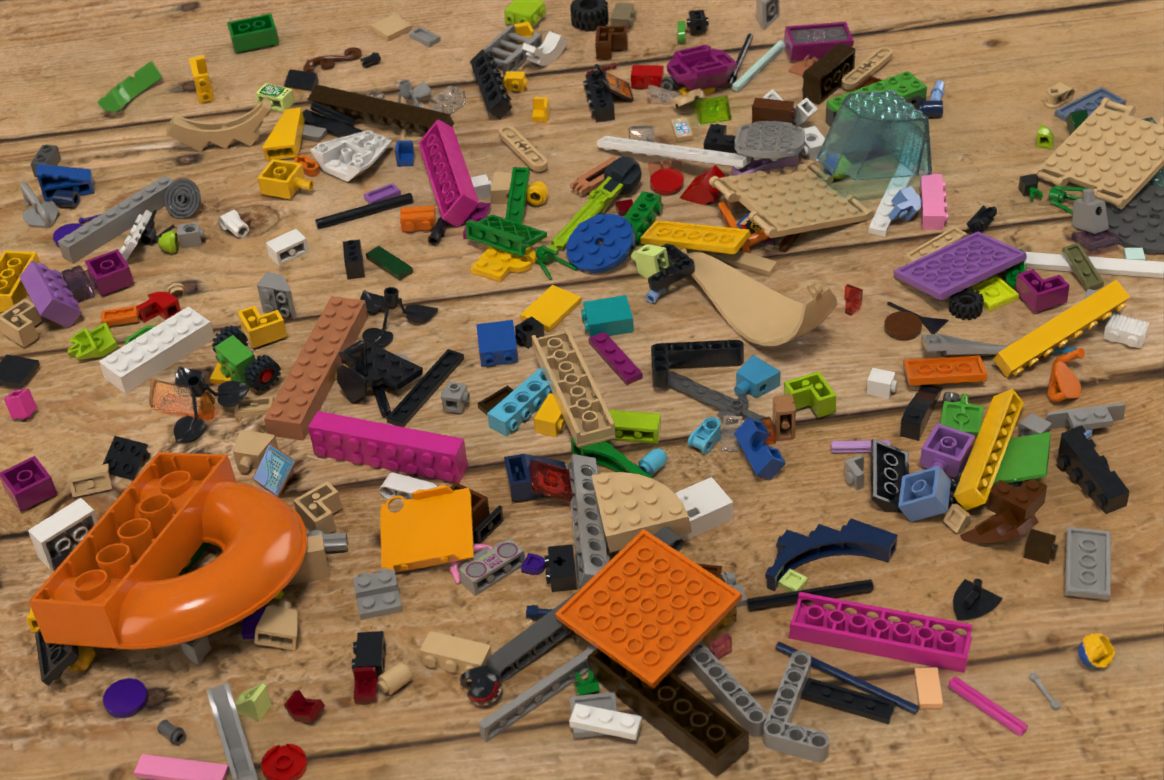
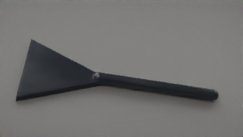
(932, 324)

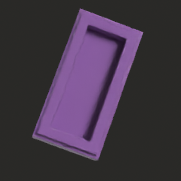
(382, 193)

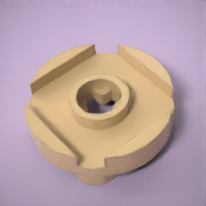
(692, 96)

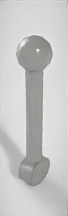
(1055, 705)

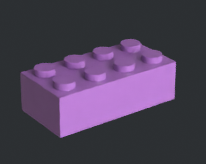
(50, 294)

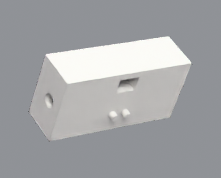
(706, 506)

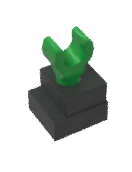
(1028, 186)

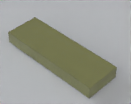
(1082, 266)

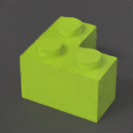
(812, 391)

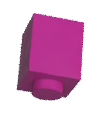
(20, 404)

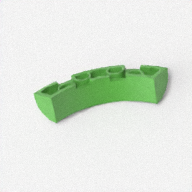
(130, 87)

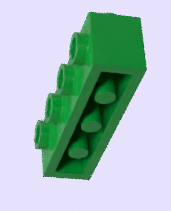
(643, 213)

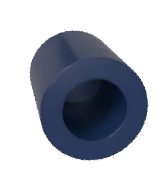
(932, 108)
(66, 198)

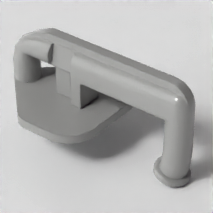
(40, 214)

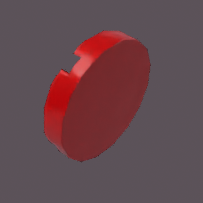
(666, 181)
(284, 763)

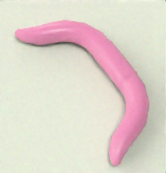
(454, 565)

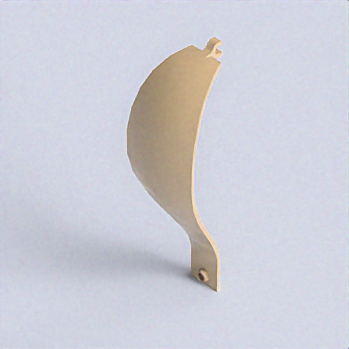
(755, 309)

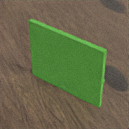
(1025, 458)

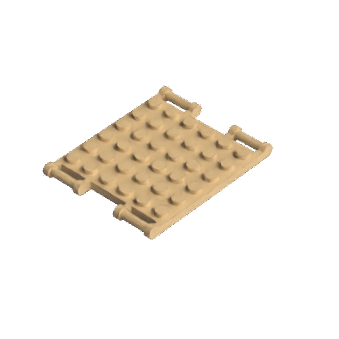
(1108, 154)
(792, 199)

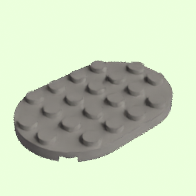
(769, 140)

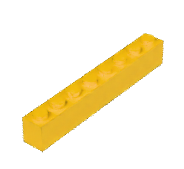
(1061, 328)
(988, 450)

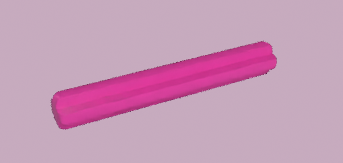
(988, 706)

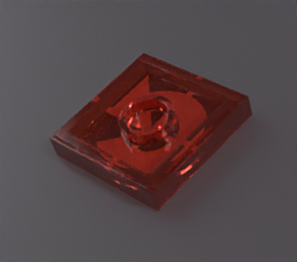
(550, 480)

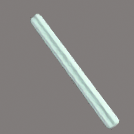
(758, 66)

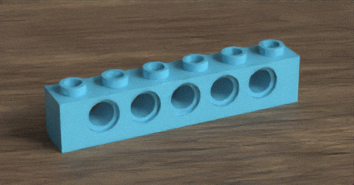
(519, 404)

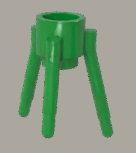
(1057, 194)
(546, 255)

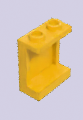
(201, 79)

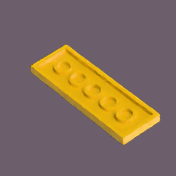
(696, 236)

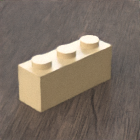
(453, 653)

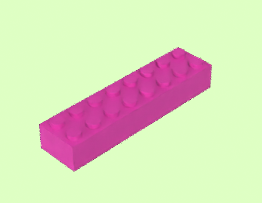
(448, 173)
(388, 447)

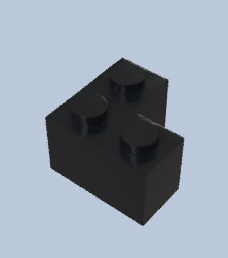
(719, 140)

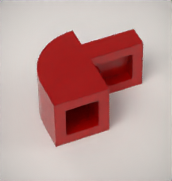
(158, 304)

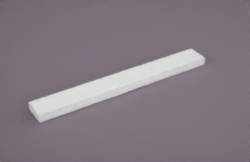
(1103, 265)

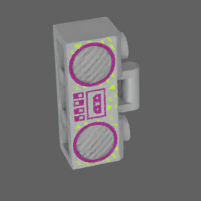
(491, 566)

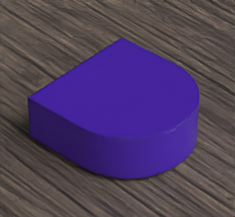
(533, 564)

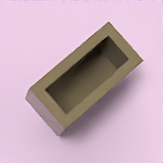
(623, 15)

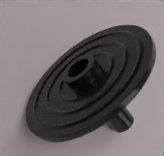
(182, 198)

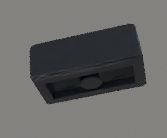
(301, 80)
(488, 525)

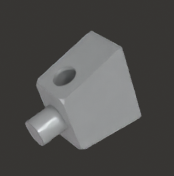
(1090, 213)

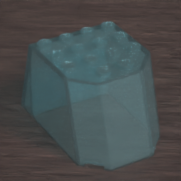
(877, 138)

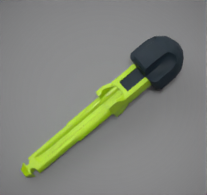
(619, 178)

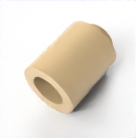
(394, 678)

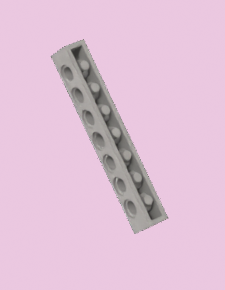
(586, 519)

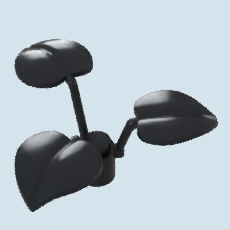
(390, 300)
(229, 394)

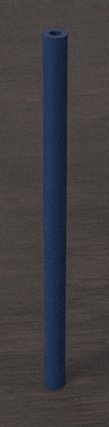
(848, 678)

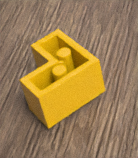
(263, 328)

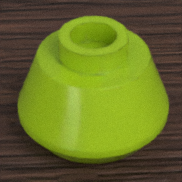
(169, 242)

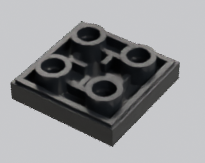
(16, 371)

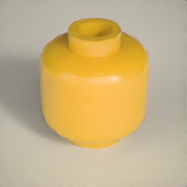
(537, 193)
(86, 656)

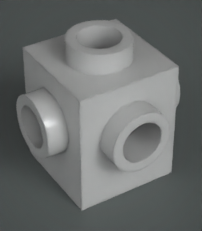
(455, 397)

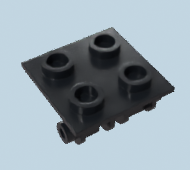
(125, 457)

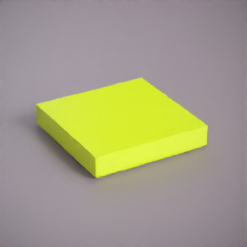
(995, 292)

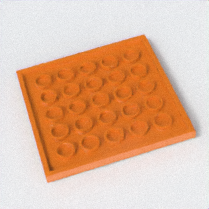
(648, 607)

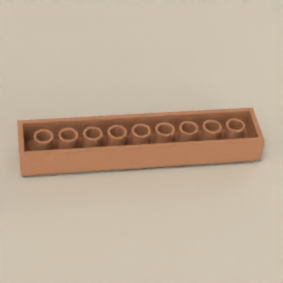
(315, 368)

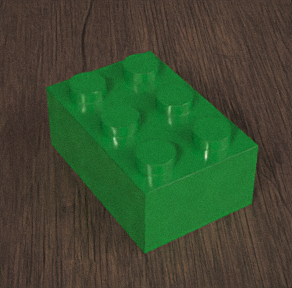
(253, 33)

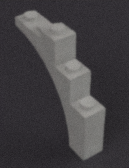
(231, 733)

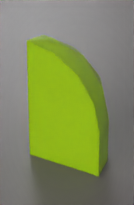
(1045, 138)

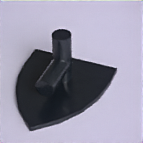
(973, 601)

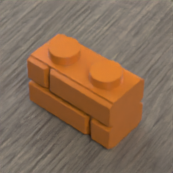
(418, 218)

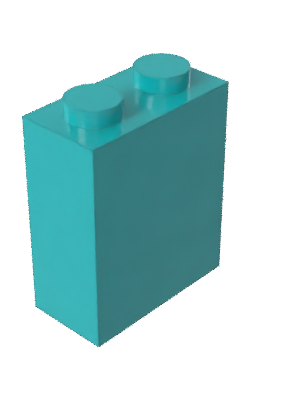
(607, 315)

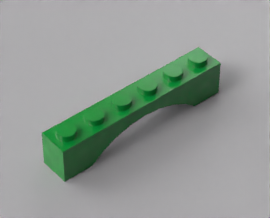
(608, 457)

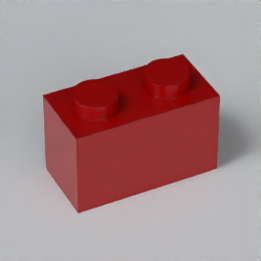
(646, 75)

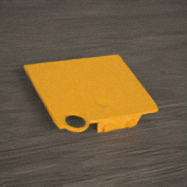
(428, 529)

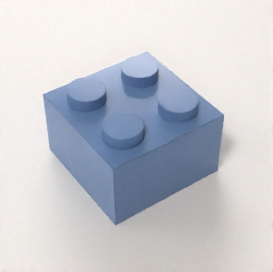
(924, 493)

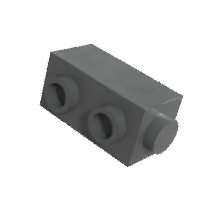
(46, 155)

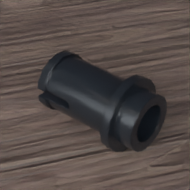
(371, 59)

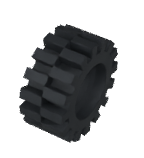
(966, 304)

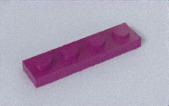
(615, 358)

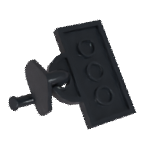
(371, 368)
(54, 658)

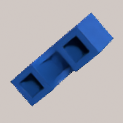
(763, 458)

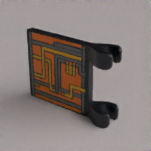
(612, 84)

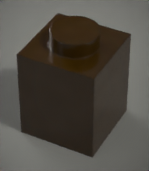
(1040, 546)

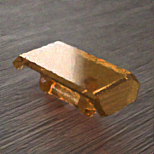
(177, 400)

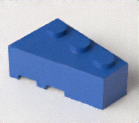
(64, 178)

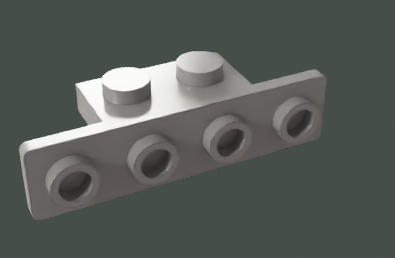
(1088, 417)

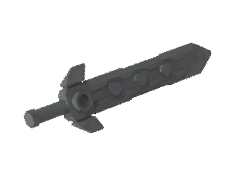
(726, 404)

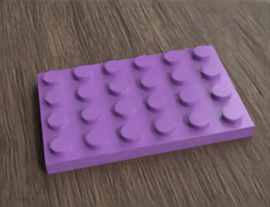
(959, 265)

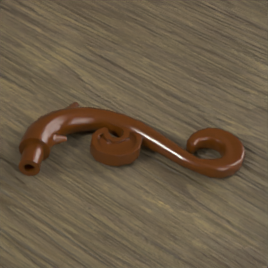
(328, 61)

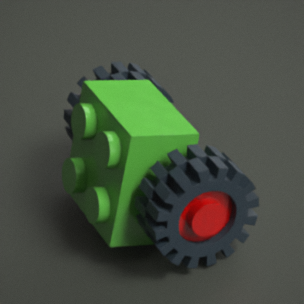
(240, 362)

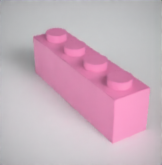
(933, 202)

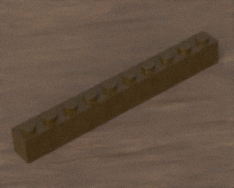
(378, 110)

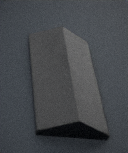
(887, 469)

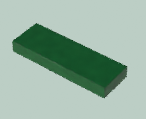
(389, 262)

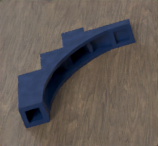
(853, 539)

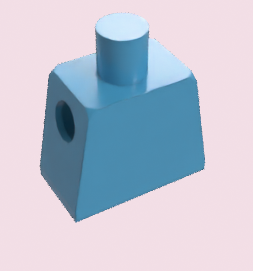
(756, 378)

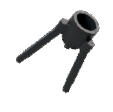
(149, 234)

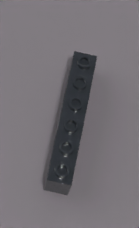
(491, 84)

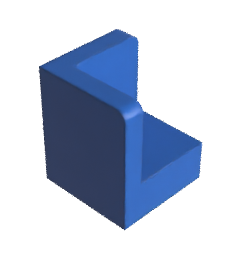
(405, 153)

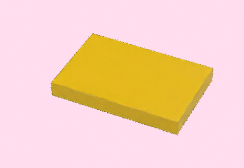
(552, 307)

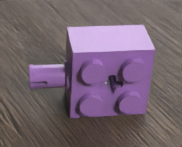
(947, 449)

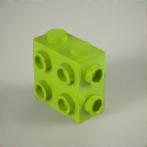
(524, 11)

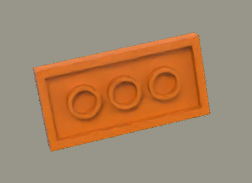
(944, 370)

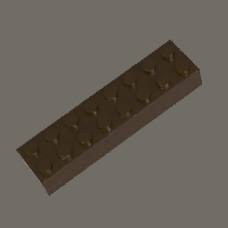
(677, 712)

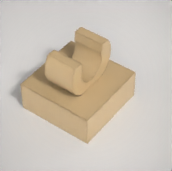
(957, 518)

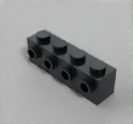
(599, 101)

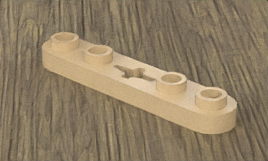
(867, 68)
(518, 144)

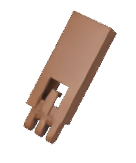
(592, 179)

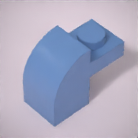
(906, 204)

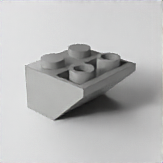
(276, 295)

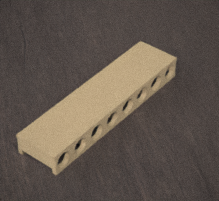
(574, 388)

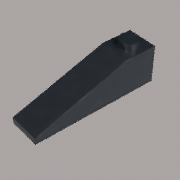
(919, 412)

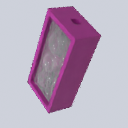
(815, 39)

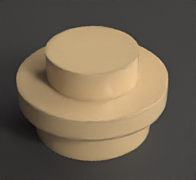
(176, 290)

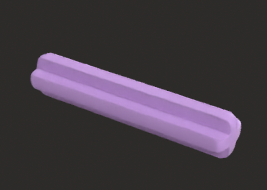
(853, 446)

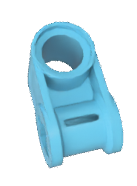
(706, 435)

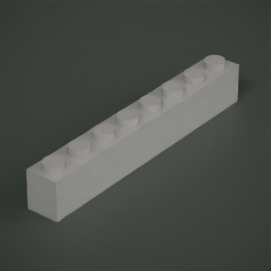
(113, 221)

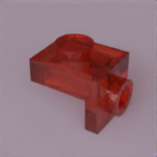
(853, 299)

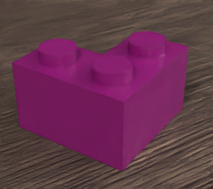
(1041, 293)

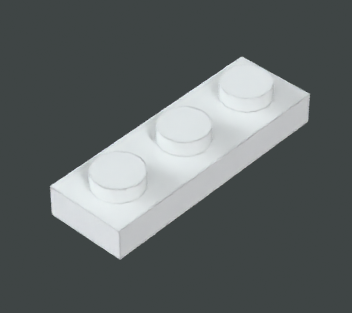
(605, 721)

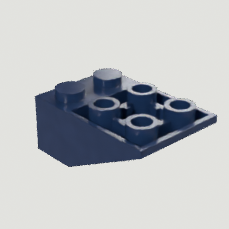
(519, 475)

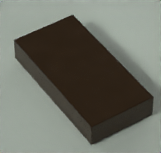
(490, 402)

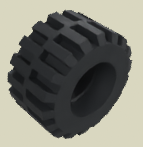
(589, 14)

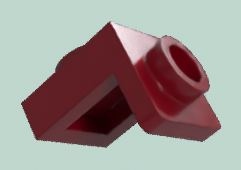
(365, 685)
(303, 709)

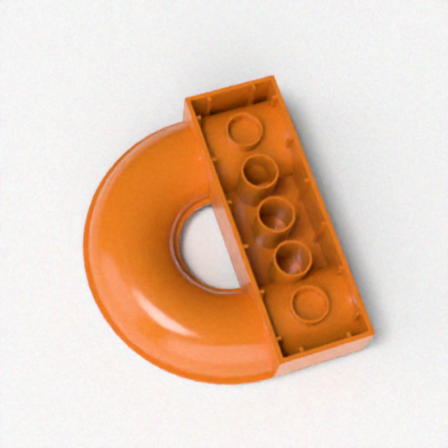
(123, 577)

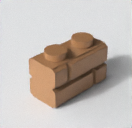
(784, 417)

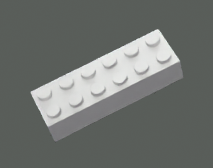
(156, 350)

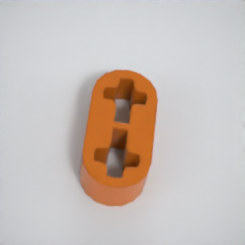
(310, 167)

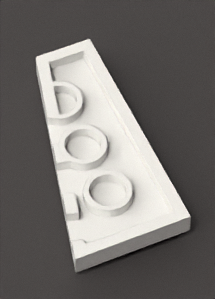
(136, 231)

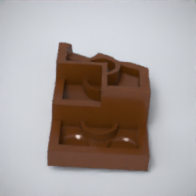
(999, 528)

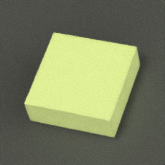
(792, 581)

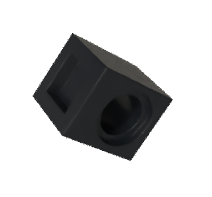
(526, 329)

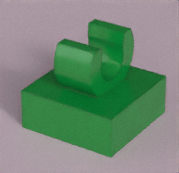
(587, 685)

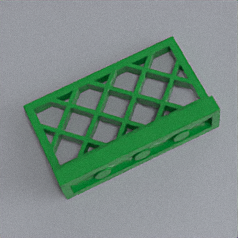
(504, 234)

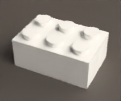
(62, 530)

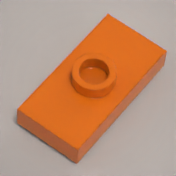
(120, 316)

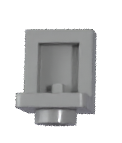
(853, 472)

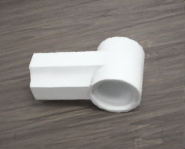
(232, 221)

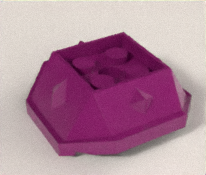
(701, 67)

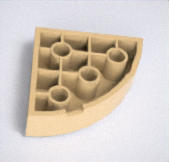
(636, 503)

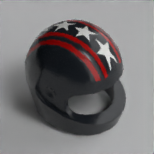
(485, 685)

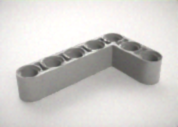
(779, 731)

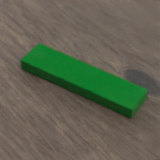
(517, 194)

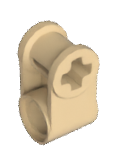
(1059, 95)

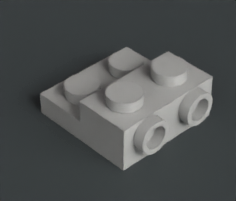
(377, 593)

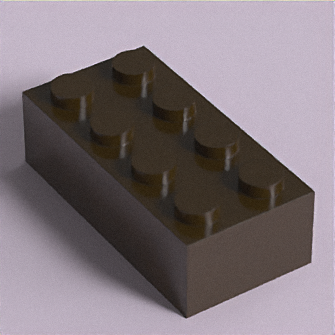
(827, 73)

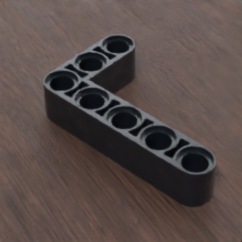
(692, 355)

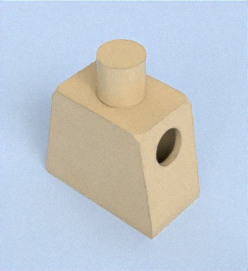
(500, 188)
(251, 448)
(277, 627)

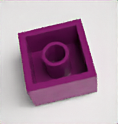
(109, 272)
(27, 483)

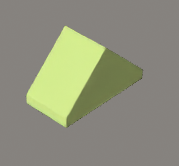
(254, 702)

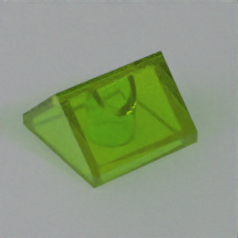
(712, 109)

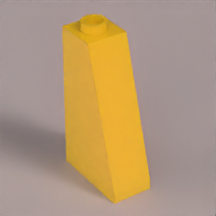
(286, 136)

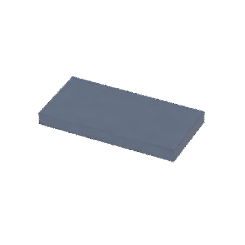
(1088, 102)

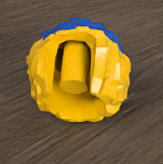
(1096, 651)

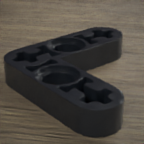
(679, 268)

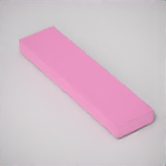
(178, 769)

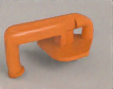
(1063, 378)

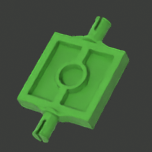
(962, 416)

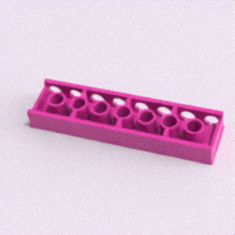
(880, 635)

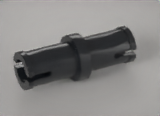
(437, 231)

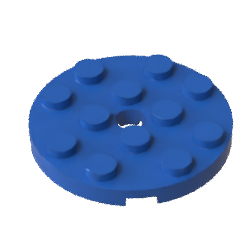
(583, 242)

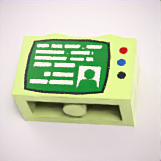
(280, 97)

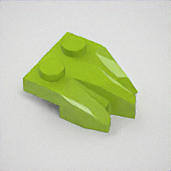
(92, 343)

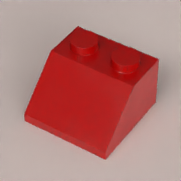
(700, 190)

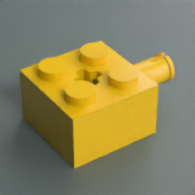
(283, 179)

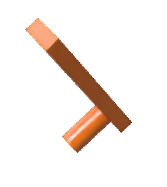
(731, 223)

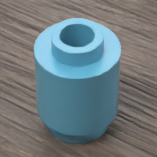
(653, 461)

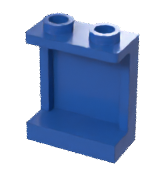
(497, 343)

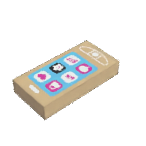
(682, 129)

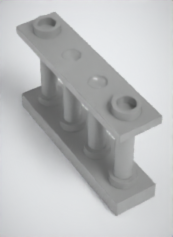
(518, 57)

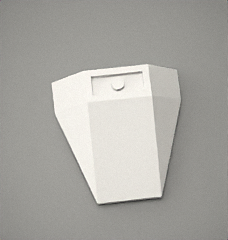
(350, 154)

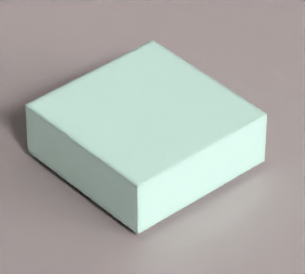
(1134, 253)

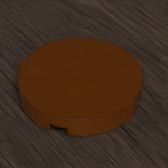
(903, 325)

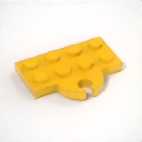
(497, 264)

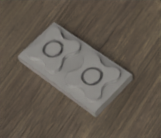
(1088, 563)

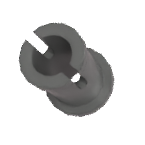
(175, 734)

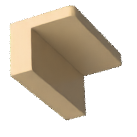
(90, 480)

